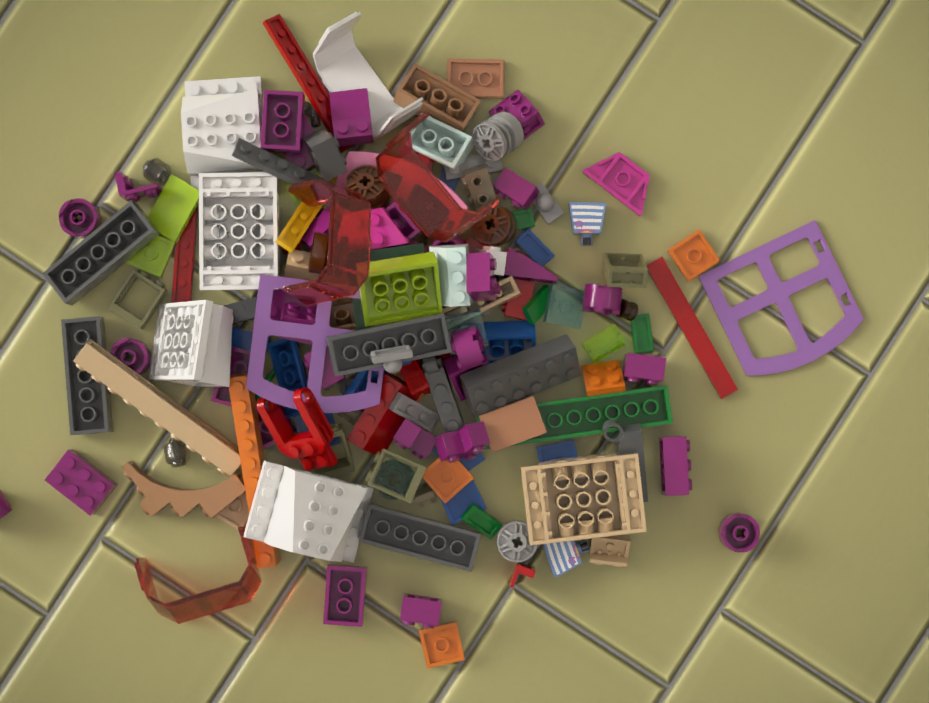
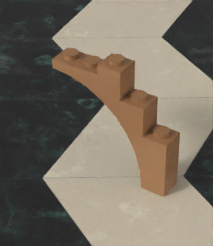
(183, 501)

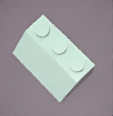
(441, 142)
(452, 274)

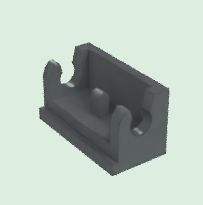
(243, 310)

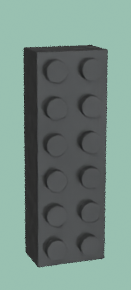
(101, 253)
(424, 335)
(520, 375)
(87, 400)
(420, 537)

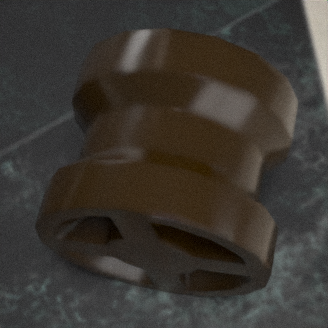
(628, 310)

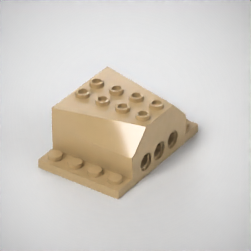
(583, 498)

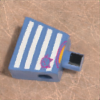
(586, 220)
(564, 555)

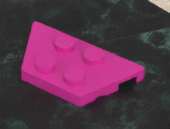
(621, 180)
(385, 230)

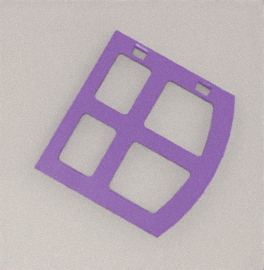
(778, 293)
(317, 334)

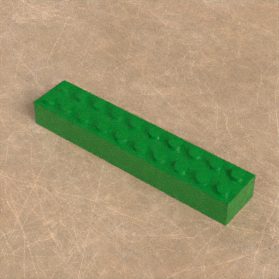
(587, 414)

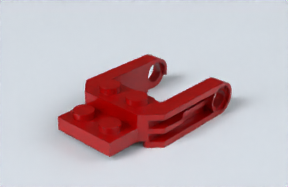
(310, 446)

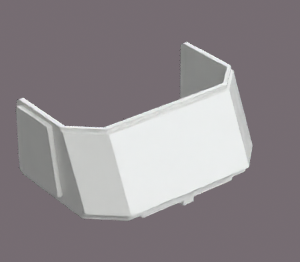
(345, 69)

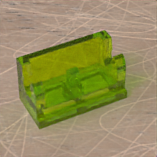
(604, 343)

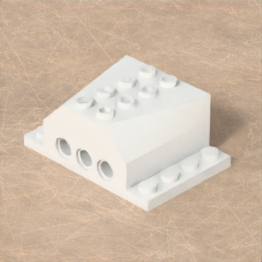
(215, 118)
(238, 230)
(192, 344)
(308, 513)

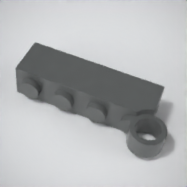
(443, 393)
(629, 441)

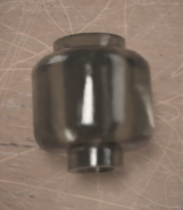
(156, 171)
(176, 453)

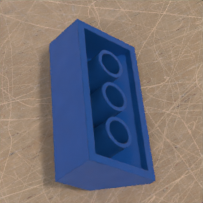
(508, 338)
(288, 367)

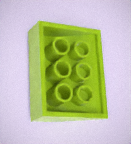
(401, 289)

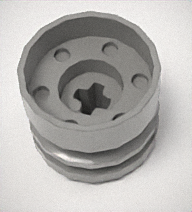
(497, 136)
(506, 547)

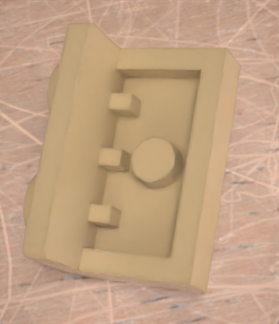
(610, 550)

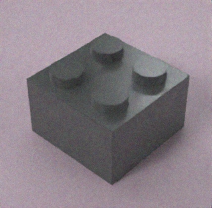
(324, 154)

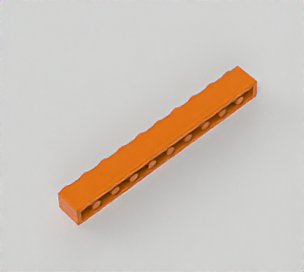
(251, 454)

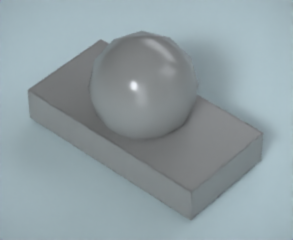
(547, 205)
(391, 357)

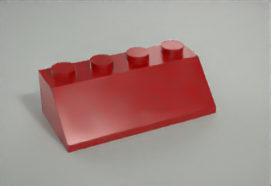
(378, 423)

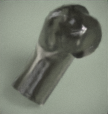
(310, 112)

